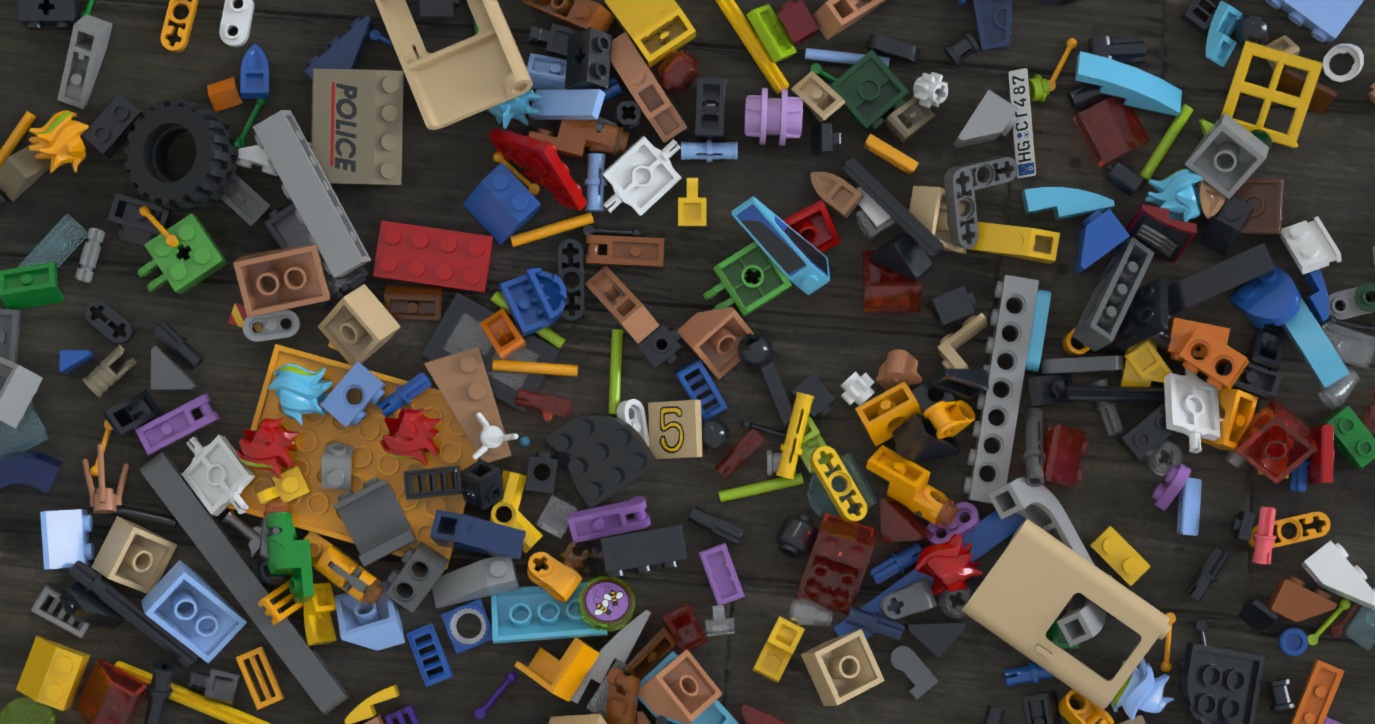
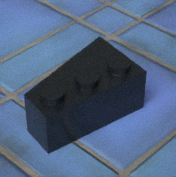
(636, 551)

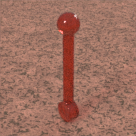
(1337, 630)

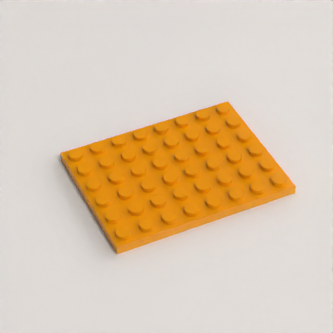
(369, 460)

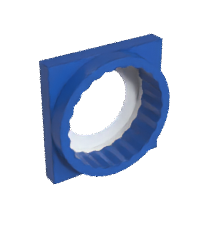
(450, 620)

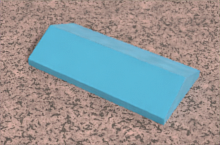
(536, 615)

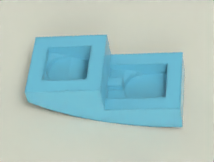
(1219, 44)

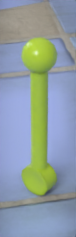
(1313, 638)

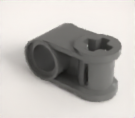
(912, 598)

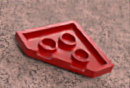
(540, 165)

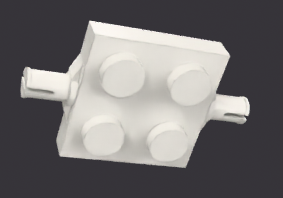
(641, 175)
(1192, 408)
(217, 475)

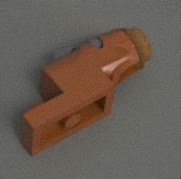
(576, 135)

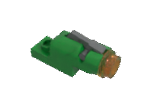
(284, 553)

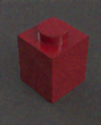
(797, 21)

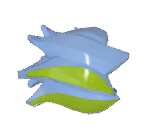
(1142, 692)

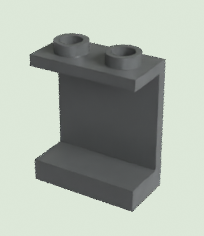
(375, 520)

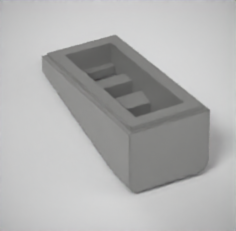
(48, 614)

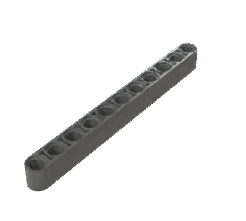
(243, 582)

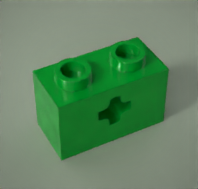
(1352, 437)

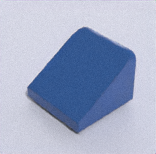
(73, 358)

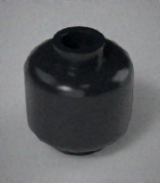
(796, 536)

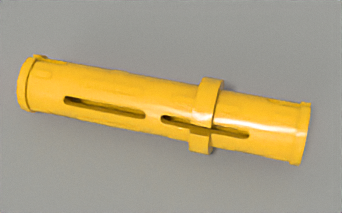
(794, 436)

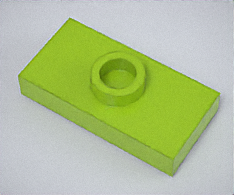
(771, 33)

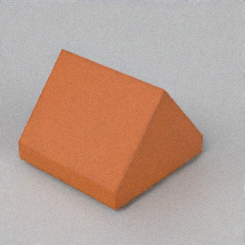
(224, 94)

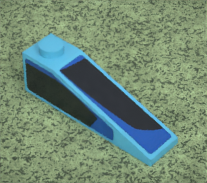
(785, 247)

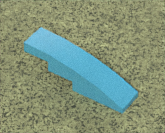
(1130, 83)
(1315, 346)

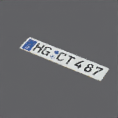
(1023, 126)

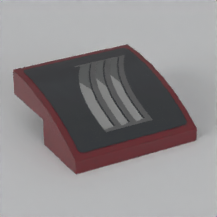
(1160, 233)

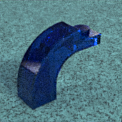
(29, 468)

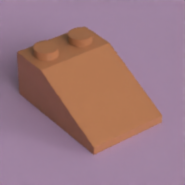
(281, 279)

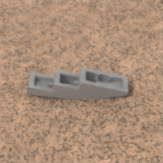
(618, 648)

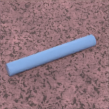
(838, 57)

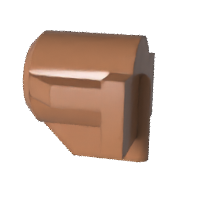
(898, 368)

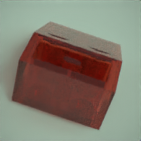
(837, 563)

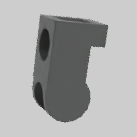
(909, 663)

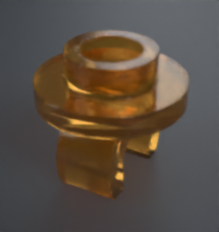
(571, 560)

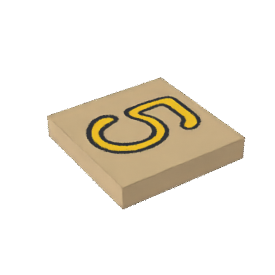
(675, 429)

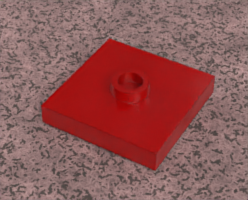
(1322, 460)

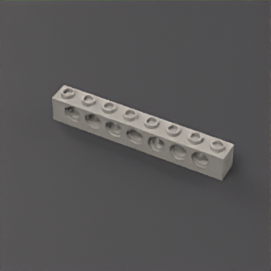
(1025, 292)

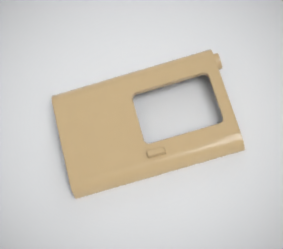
(463, 75)
(1030, 591)

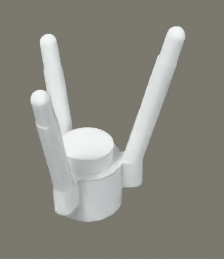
(491, 436)

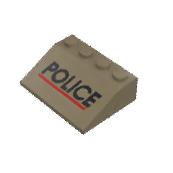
(358, 125)

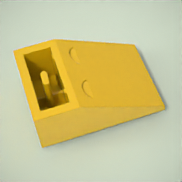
(653, 26)

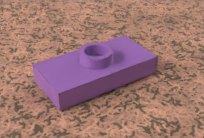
(721, 574)

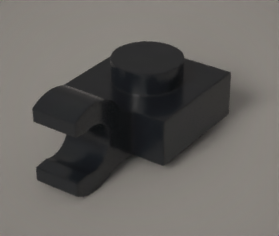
(555, 39)
(219, 685)

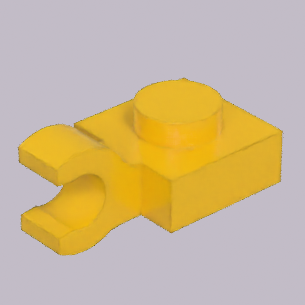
(692, 209)
(289, 487)

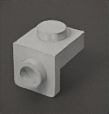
(337, 466)

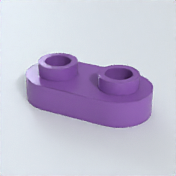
(1174, 482)
(956, 526)

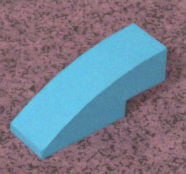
(1064, 201)

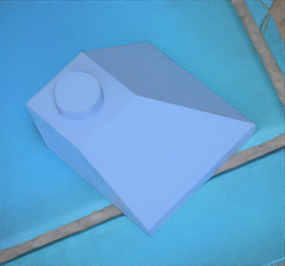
(368, 625)

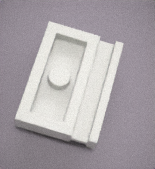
(1310, 245)

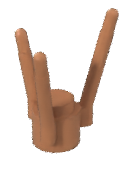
(103, 499)

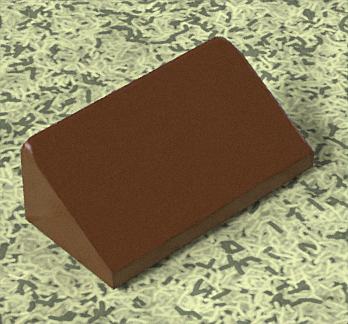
(1292, 83)
(414, 302)
(650, 655)

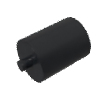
(1084, 96)
(1124, 177)

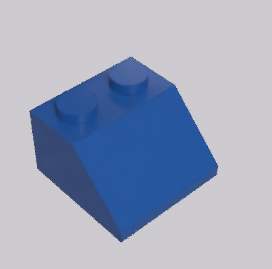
(502, 204)
(1097, 238)

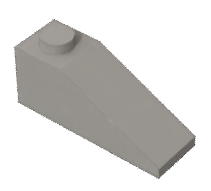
(83, 60)
(476, 581)

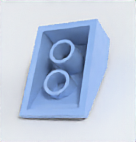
(192, 612)

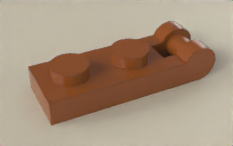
(625, 251)
(622, 701)

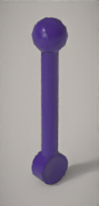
(480, 713)

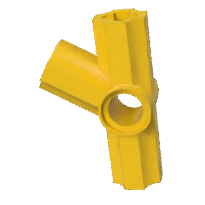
(513, 490)

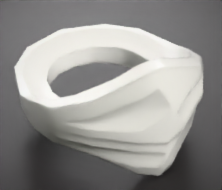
(1358, 58)

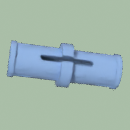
(709, 150)
(595, 182)

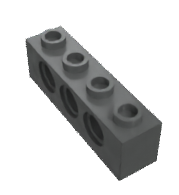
(1113, 294)

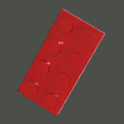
(433, 256)

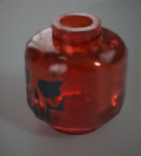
(678, 70)

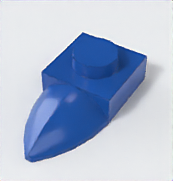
(254, 74)

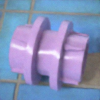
(773, 116)

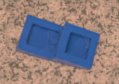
(1318, 301)

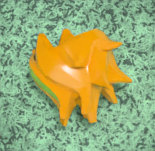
(60, 140)

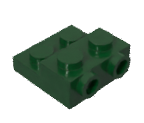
(870, 91)

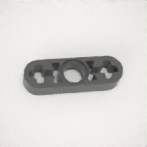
(1081, 365)

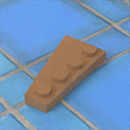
(468, 391)

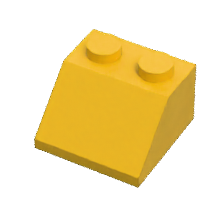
(52, 673)

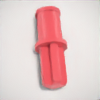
(1264, 536)

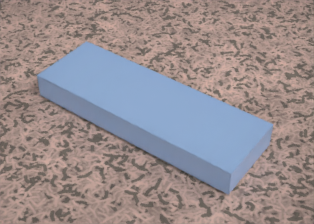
(568, 104)

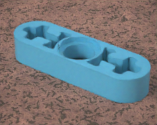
(1038, 330)

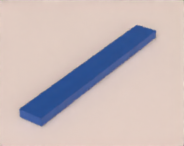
(984, 537)

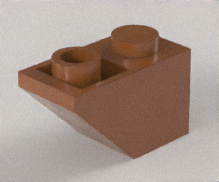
(1296, 602)

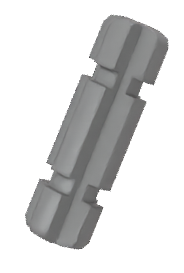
(90, 255)

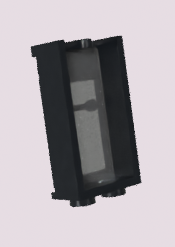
(292, 233)

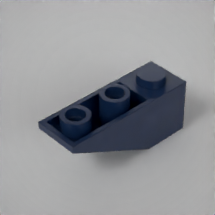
(343, 51)
(476, 535)

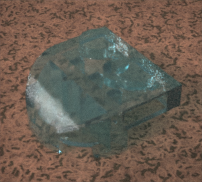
(821, 502)

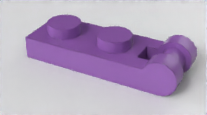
(176, 424)
(608, 520)

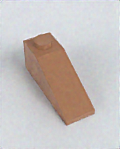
(840, 14)
(622, 304)

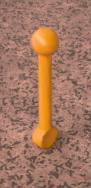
(1071, 44)
(532, 188)
(171, 240)
(94, 469)
(1165, 665)

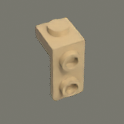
(952, 342)

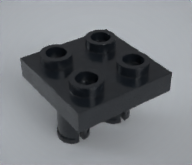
(1146, 317)

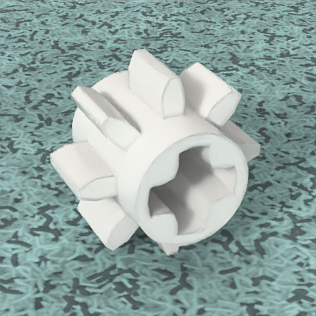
(930, 89)
(857, 388)

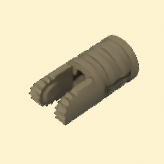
(104, 375)

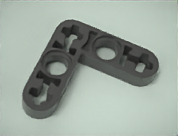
(969, 183)

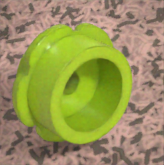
(1038, 88)

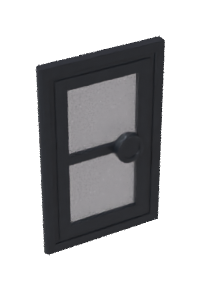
(461, 331)

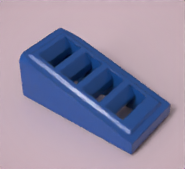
(709, 384)
(429, 680)

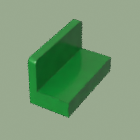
(30, 286)

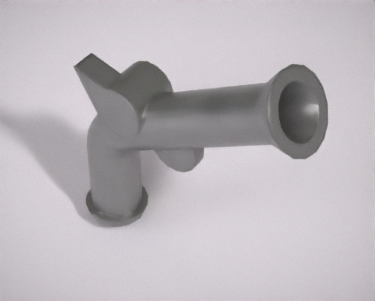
(250, 533)

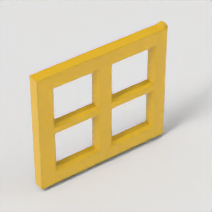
(1271, 94)

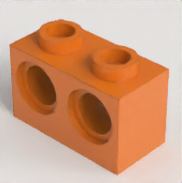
(1217, 353)

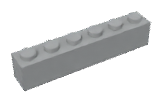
(311, 193)

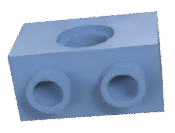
(338, 403)

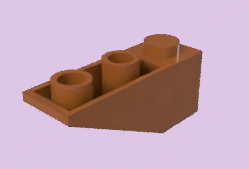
(575, 13)

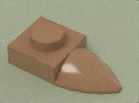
(836, 192)
(1210, 198)

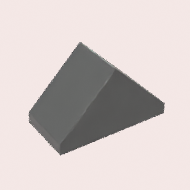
(167, 374)

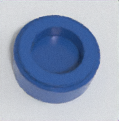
(1292, 641)

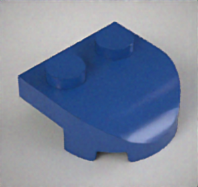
(1268, 299)
(534, 300)

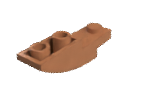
(645, 88)

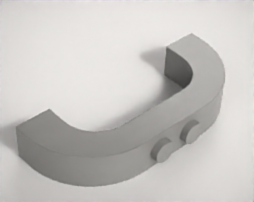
(1039, 505)

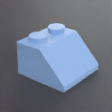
(66, 538)

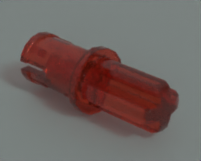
(543, 403)
(740, 453)

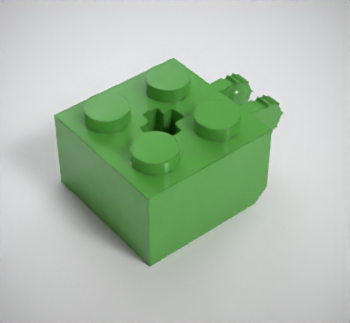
(182, 273)
(746, 295)

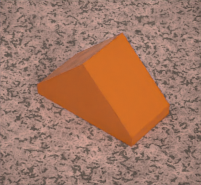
(503, 334)

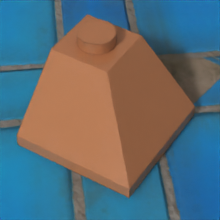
(715, 338)
(680, 690)

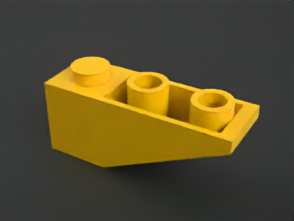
(1017, 242)

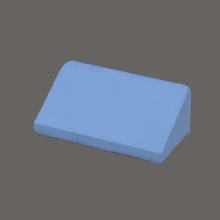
(547, 72)
(1189, 507)

